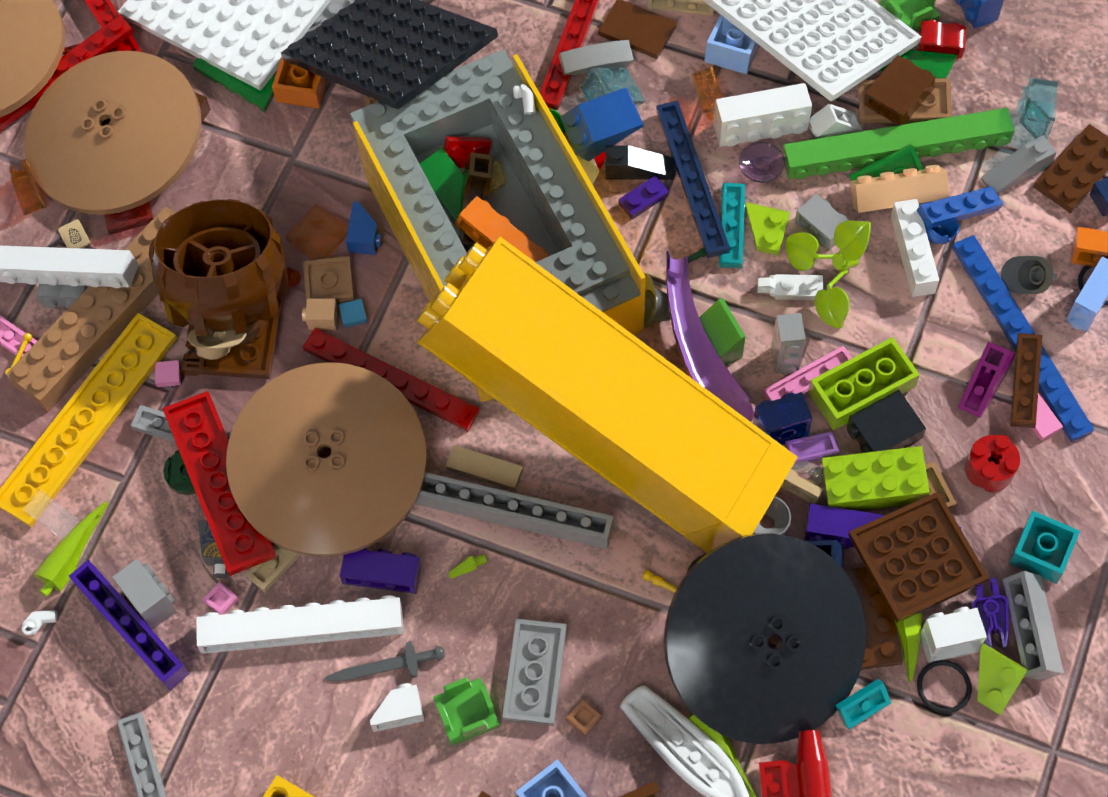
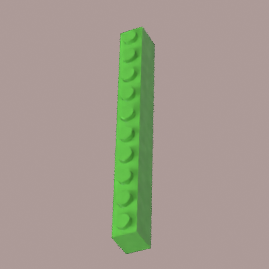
(927, 137)

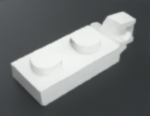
(791, 286)

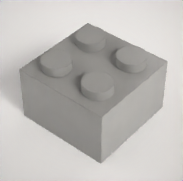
(146, 593)

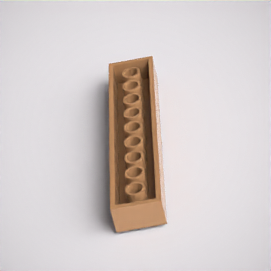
(86, 329)

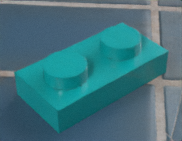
(863, 704)

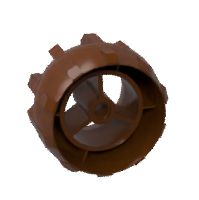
(218, 266)

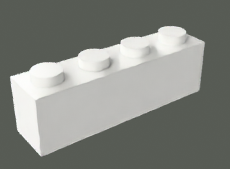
(914, 248)

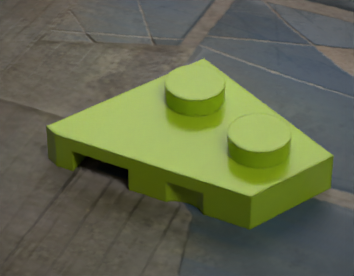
(767, 227)
(997, 679)

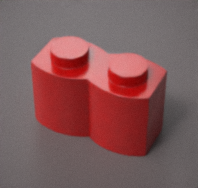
(942, 38)

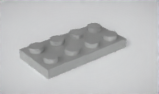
(534, 672)

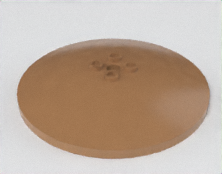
(29, 49)
(132, 157)
(333, 501)

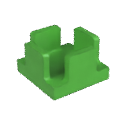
(912, 11)
(466, 710)

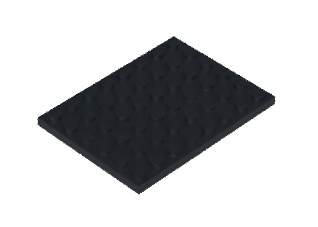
(389, 47)

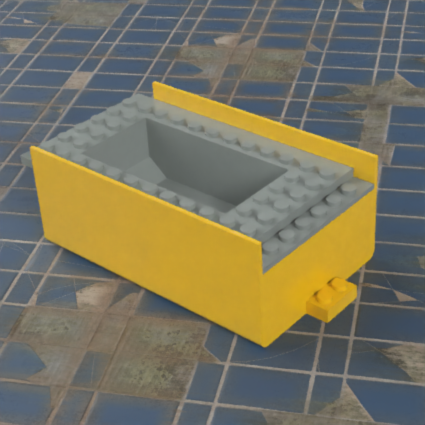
(542, 192)

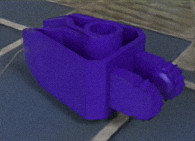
(993, 613)

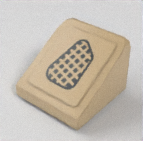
(74, 235)

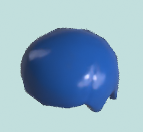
(944, 233)

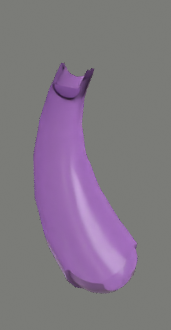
(694, 346)

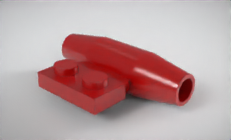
(806, 778)

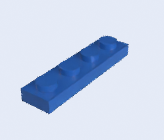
(959, 207)

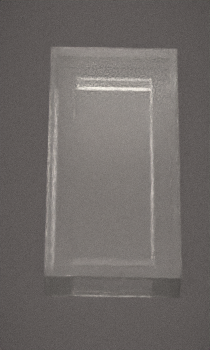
(51, 514)

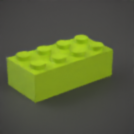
(862, 382)
(876, 479)

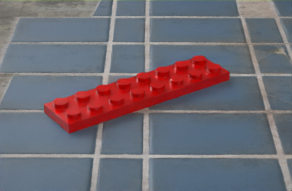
(204, 453)

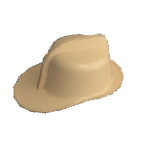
(215, 346)

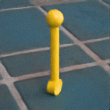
(27, 337)

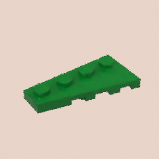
(247, 92)

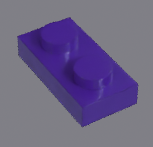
(643, 197)

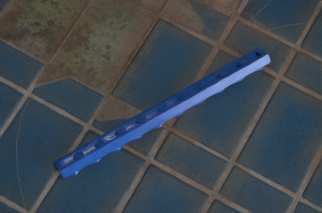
(1012, 322)

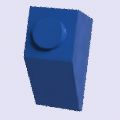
(362, 232)

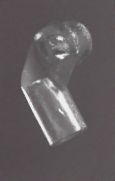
(811, 469)

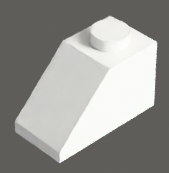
(834, 121)
(398, 709)

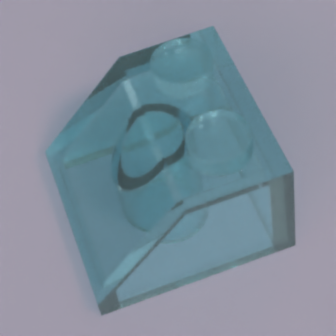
(1038, 106)

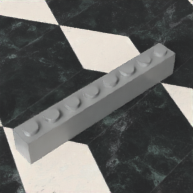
(516, 510)

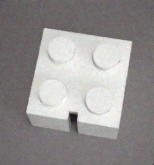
(952, 634)

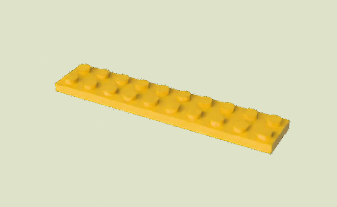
(86, 416)

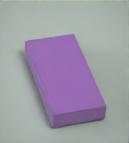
(813, 447)

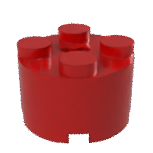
(992, 462)

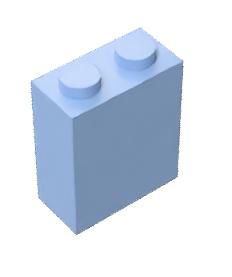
(1090, 298)

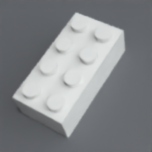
(762, 115)

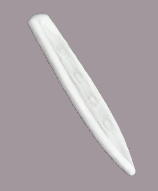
(683, 745)

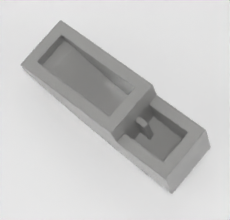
(599, 55)

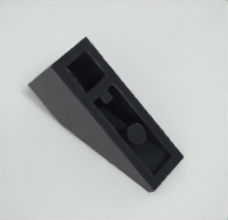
(633, 163)

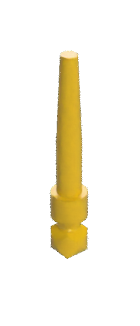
(658, 581)

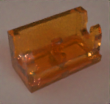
(707, 90)
(26, 188)

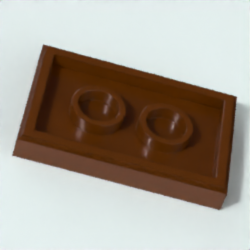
(644, 29)

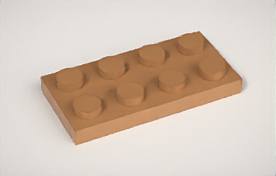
(935, 106)

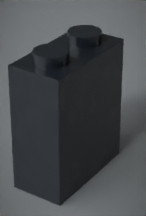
(886, 425)

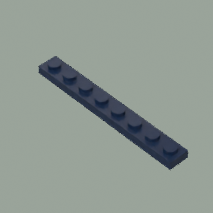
(693, 179)

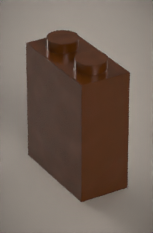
(899, 90)

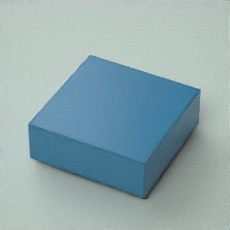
(353, 313)

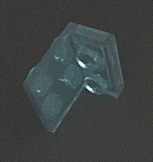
(607, 80)

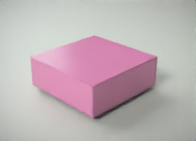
(168, 373)
(220, 599)

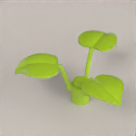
(852, 239)

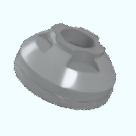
(780, 514)

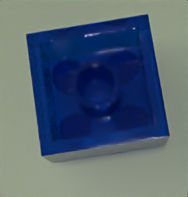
(784, 418)

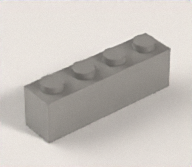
(1033, 625)

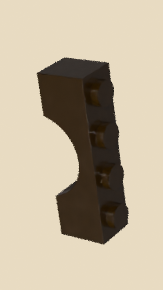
(476, 182)

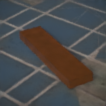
(1026, 380)

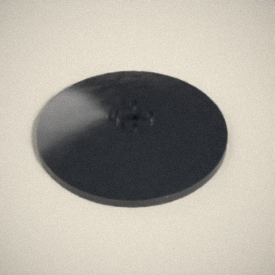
(722, 630)

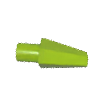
(467, 565)

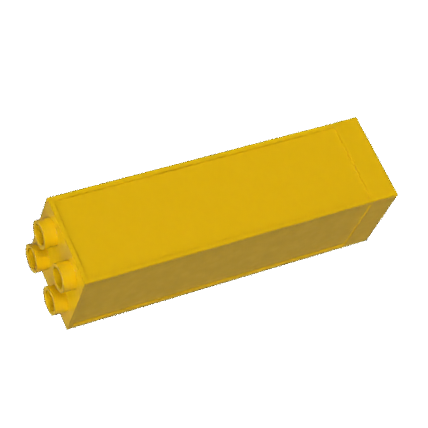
(603, 395)

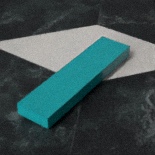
(733, 223)

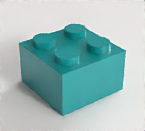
(1044, 547)

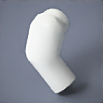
(527, 97)
(37, 620)

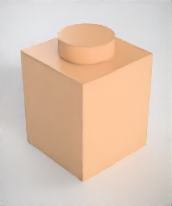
(320, 314)

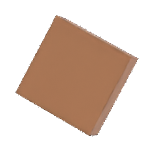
(584, 717)

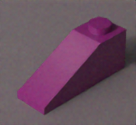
(986, 379)

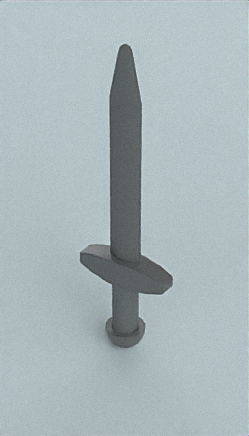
(408, 660)

